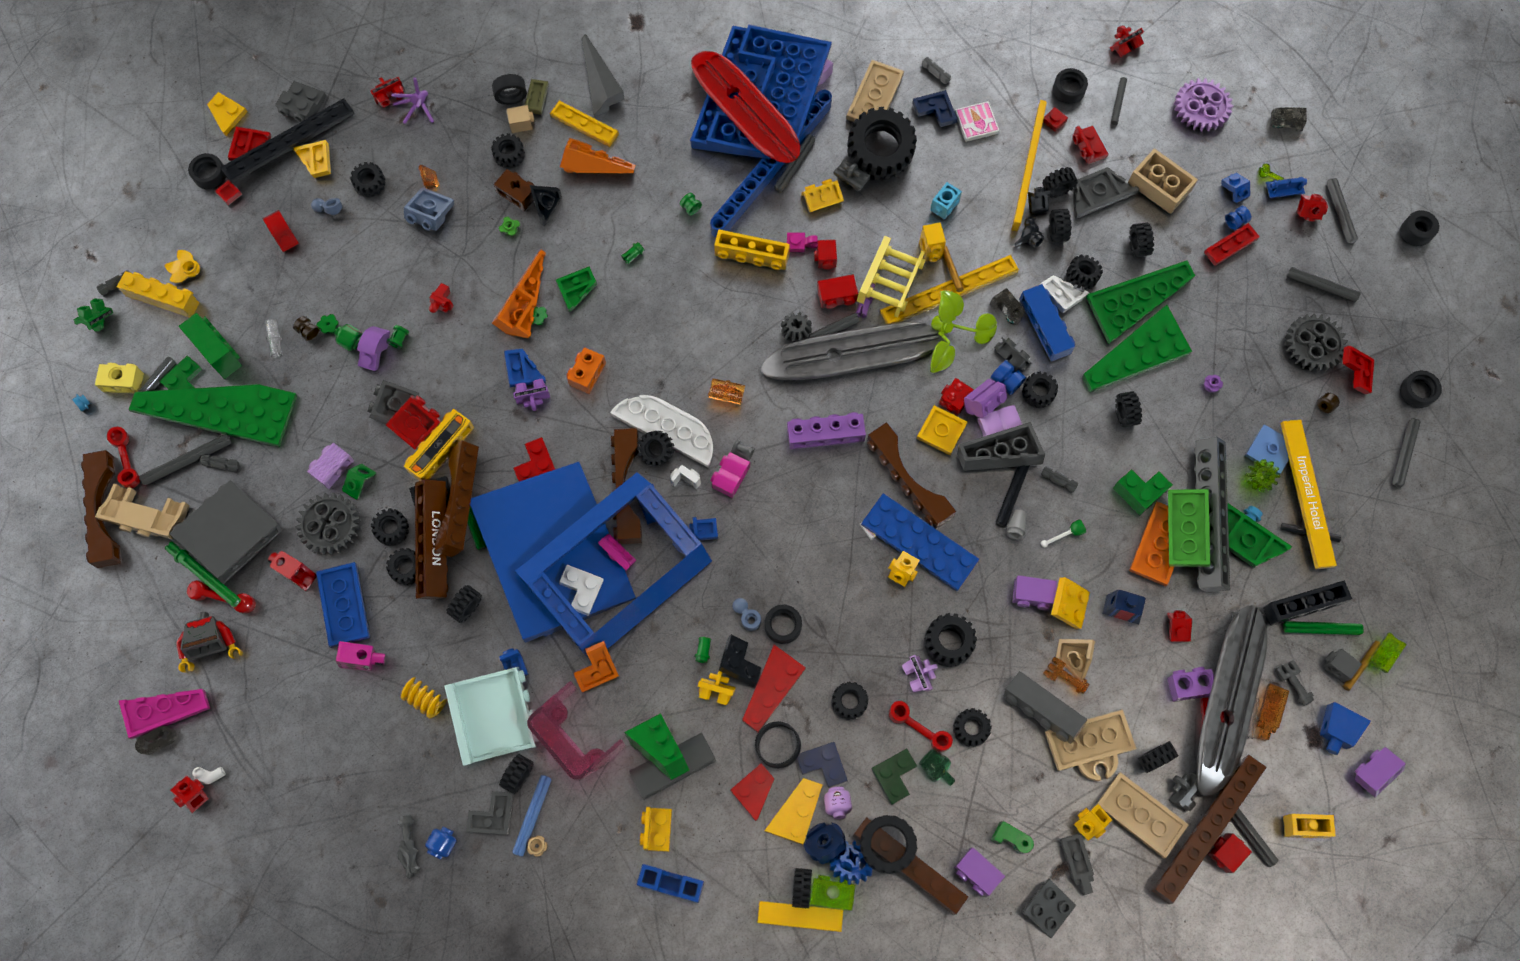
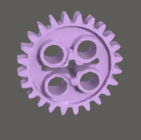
(1204, 100)

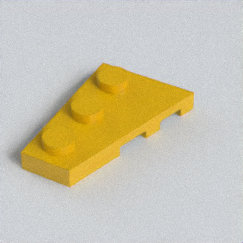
(796, 813)

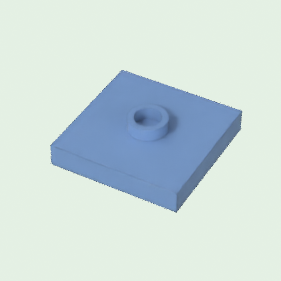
(1269, 446)

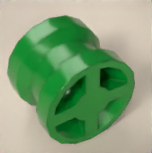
(690, 204)

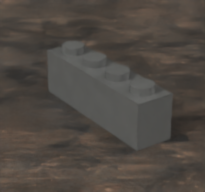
(1044, 707)

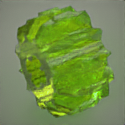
(1269, 476)

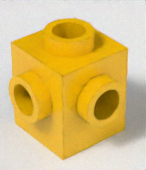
(900, 571)
(1092, 822)

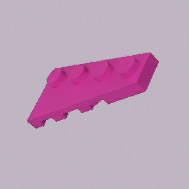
(149, 713)

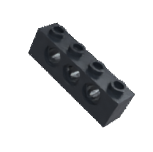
(1307, 603)

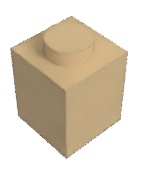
(520, 119)

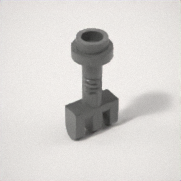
(1305, 698)

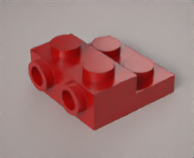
(414, 421)

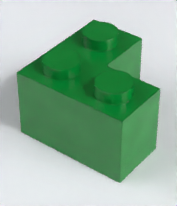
(1141, 494)

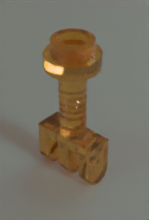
(1081, 686)

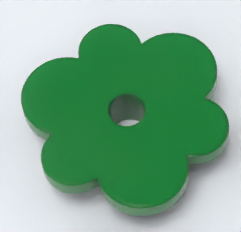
(539, 315)
(328, 323)

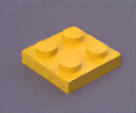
(942, 430)
(1070, 603)

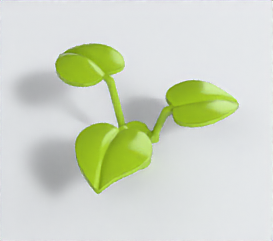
(950, 307)

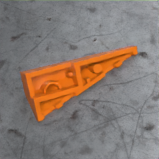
(517, 312)

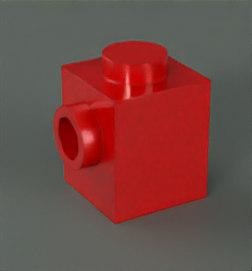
(826, 254)

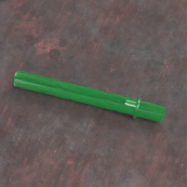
(182, 556)

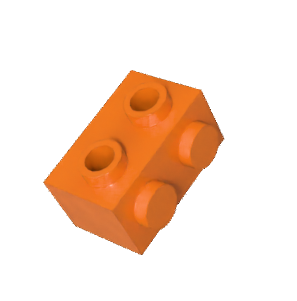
(586, 370)

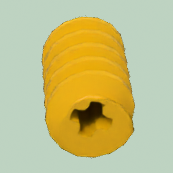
(421, 699)

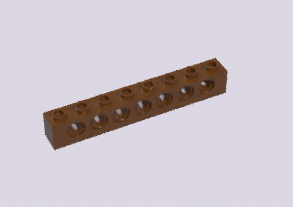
(1208, 830)

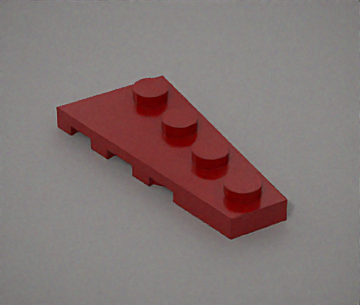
(773, 685)

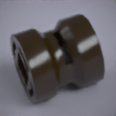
(306, 328)

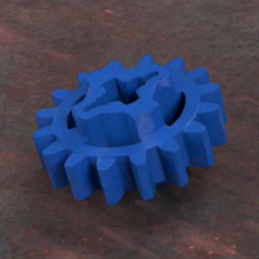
(850, 865)

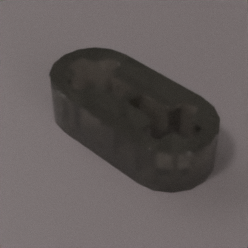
(153, 737)

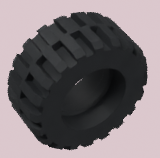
(888, 122)

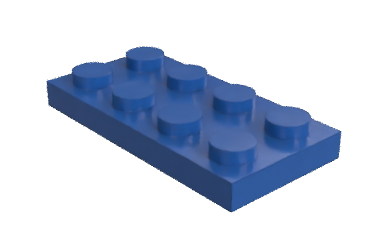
(342, 604)

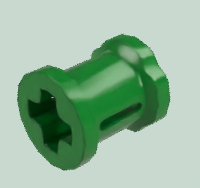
(397, 337)

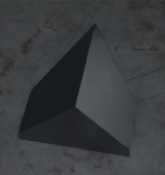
(546, 201)

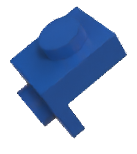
(1238, 186)
(704, 529)
(513, 658)

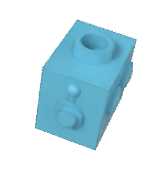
(945, 200)

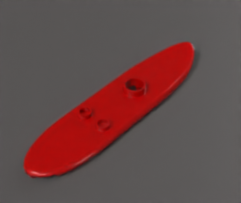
(750, 110)

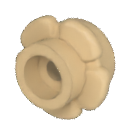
(531, 846)

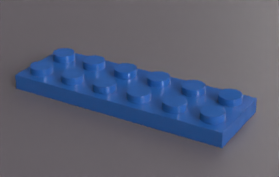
(919, 539)

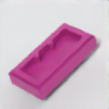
(617, 551)

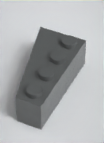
(1002, 449)

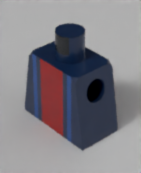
(1125, 606)

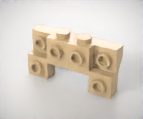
(145, 520)

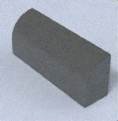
(651, 780)

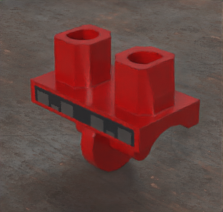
(1121, 45)
(384, 91)

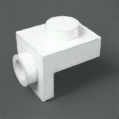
(689, 476)

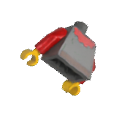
(204, 638)

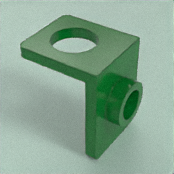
(355, 480)

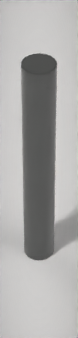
(1119, 99)

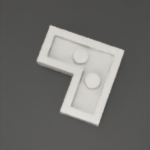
(585, 584)

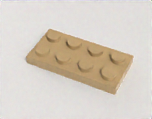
(875, 89)
(1142, 815)

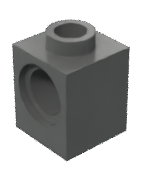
(1342, 665)

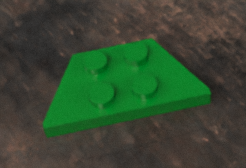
(1251, 540)

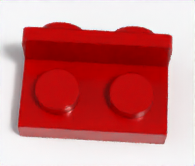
(1089, 144)

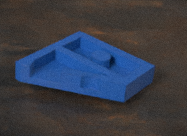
(520, 368)

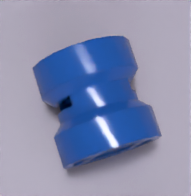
(1240, 216)

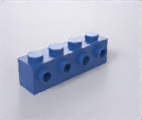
(1047, 323)

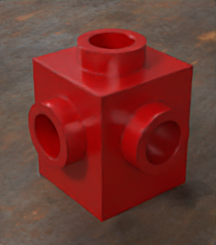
(1312, 207)
(189, 794)

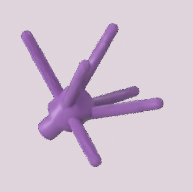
(417, 99)

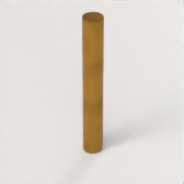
(952, 270)
(1365, 662)

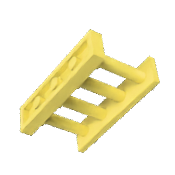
(879, 264)

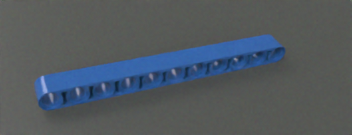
(765, 168)

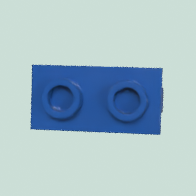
(1286, 187)

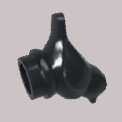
(1030, 234)

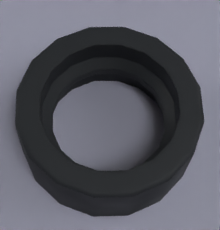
(1070, 74)
(509, 81)
(199, 162)
(1430, 380)
(788, 610)

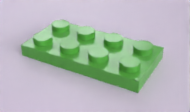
(1189, 528)

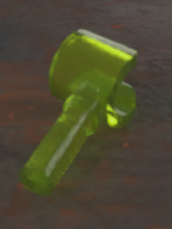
(1265, 172)

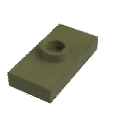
(536, 95)

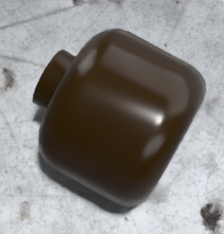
(1328, 402)

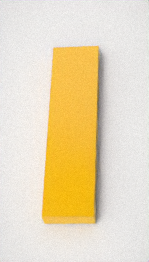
(584, 123)
(810, 917)

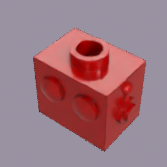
(954, 395)
(1229, 852)

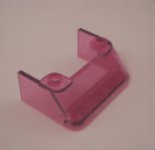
(546, 727)

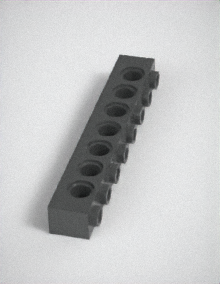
(1218, 522)

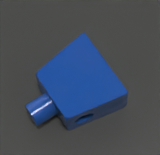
(1342, 727)

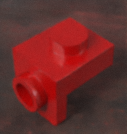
(1180, 626)

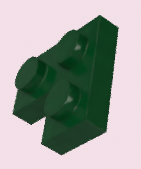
(889, 774)

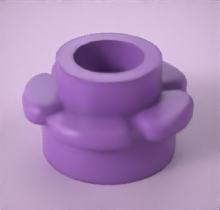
(1213, 387)

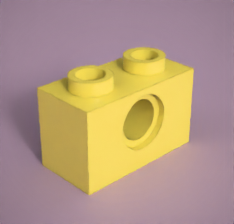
(108, 376)

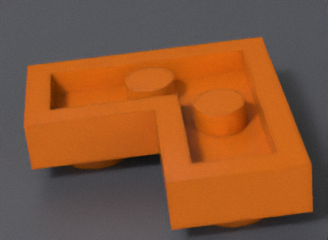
(600, 670)

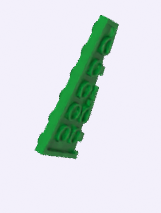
(1128, 302)

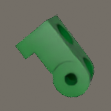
(1019, 840)

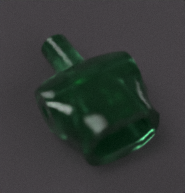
(936, 766)

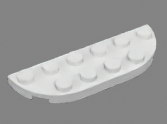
(653, 414)

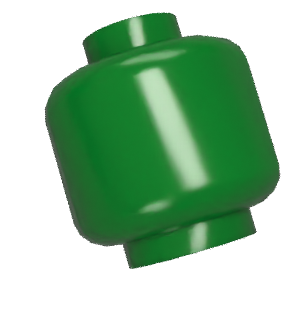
(348, 337)

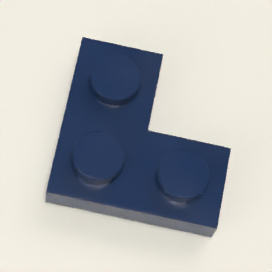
(936, 103)
(825, 758)

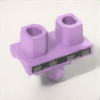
(923, 681)

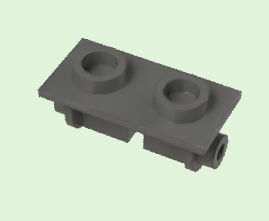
(1019, 358)

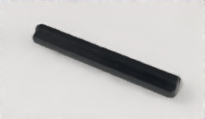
(1012, 495)

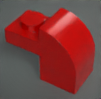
(280, 230)

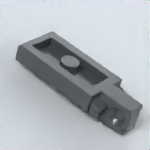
(1078, 862)

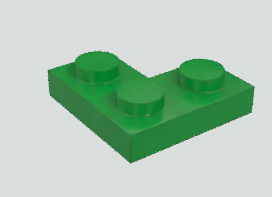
(181, 375)

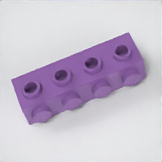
(826, 431)

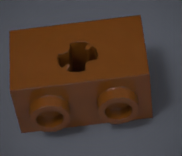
(514, 189)

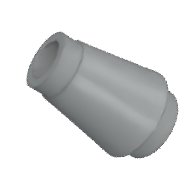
(1016, 526)

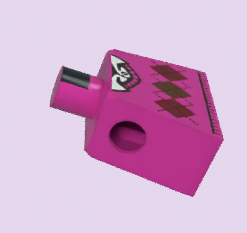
(350, 653)

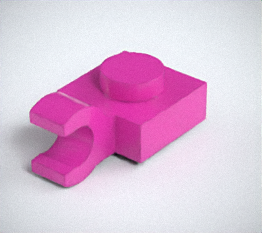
(799, 242)

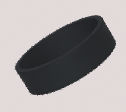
(763, 730)

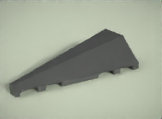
(602, 84)

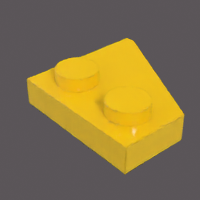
(226, 112)
(315, 158)

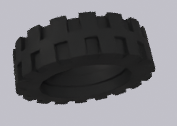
(904, 828)

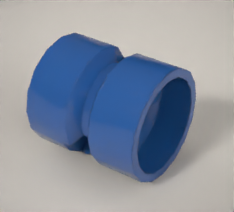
(1010, 378)

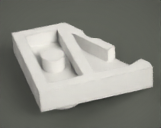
(1063, 293)

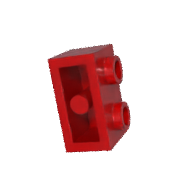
(837, 291)

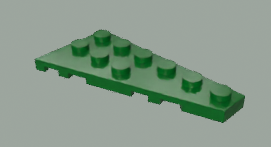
(1146, 348)

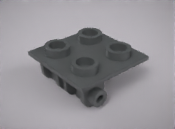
(1049, 908)

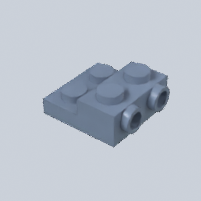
(427, 209)

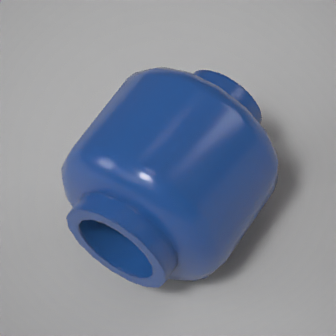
(440, 842)

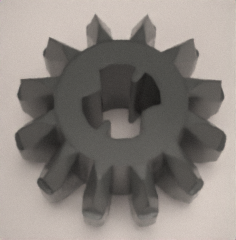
(802, 323)

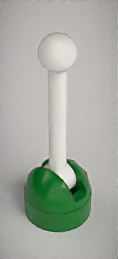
(1077, 528)

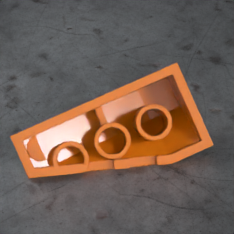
(580, 158)

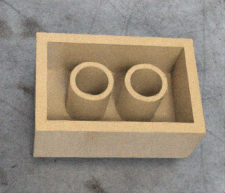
(1162, 181)

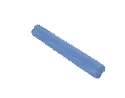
(531, 815)

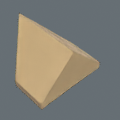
(1076, 655)

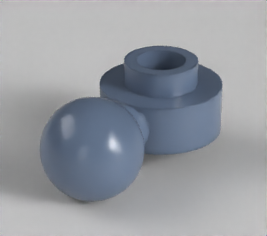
(330, 206)
(741, 607)

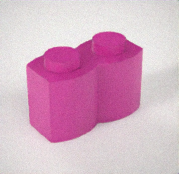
(730, 475)

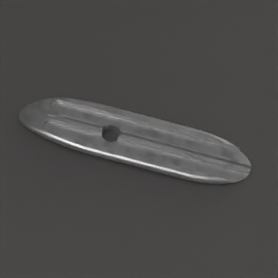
(857, 349)
(1235, 693)

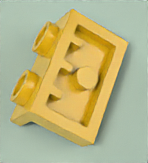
(822, 196)
(657, 829)

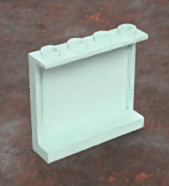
(491, 715)

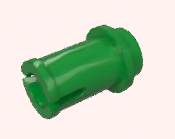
(633, 252)
(703, 650)

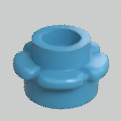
(81, 402)
(1254, 513)

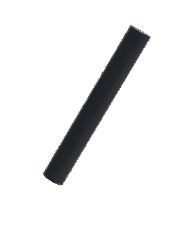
(1302, 530)

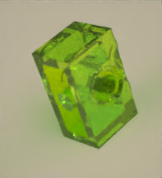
(820, 898)

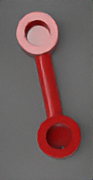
(119, 439)
(199, 591)
(940, 741)

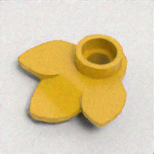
(181, 267)

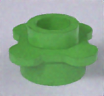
(510, 231)

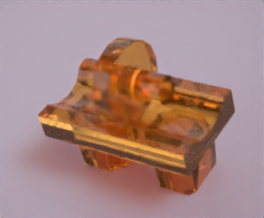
(726, 391)

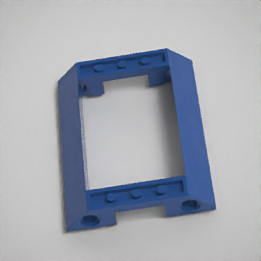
(651, 502)

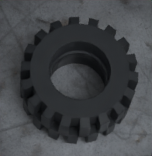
(954, 624)

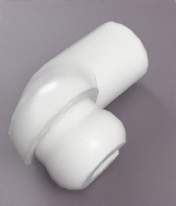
(207, 777)

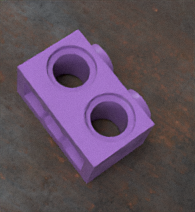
(1193, 688)

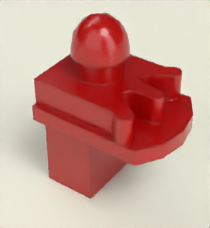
(439, 299)

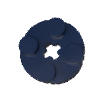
(824, 852)

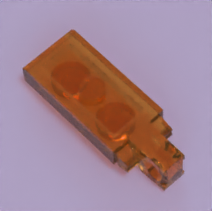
(1271, 711)

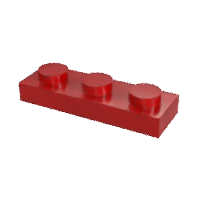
(1231, 244)

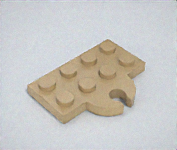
(1096, 744)

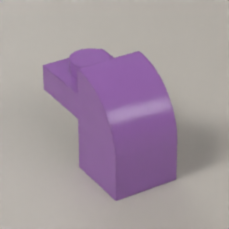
(370, 347)

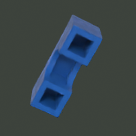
(670, 883)

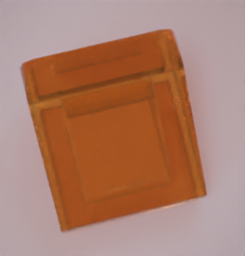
(428, 177)

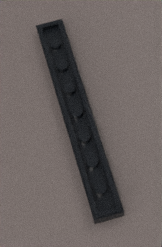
(287, 140)

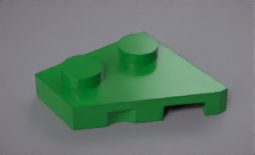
(576, 286)

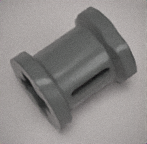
(742, 450)

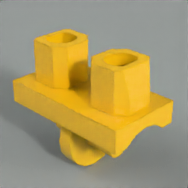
(707, 686)

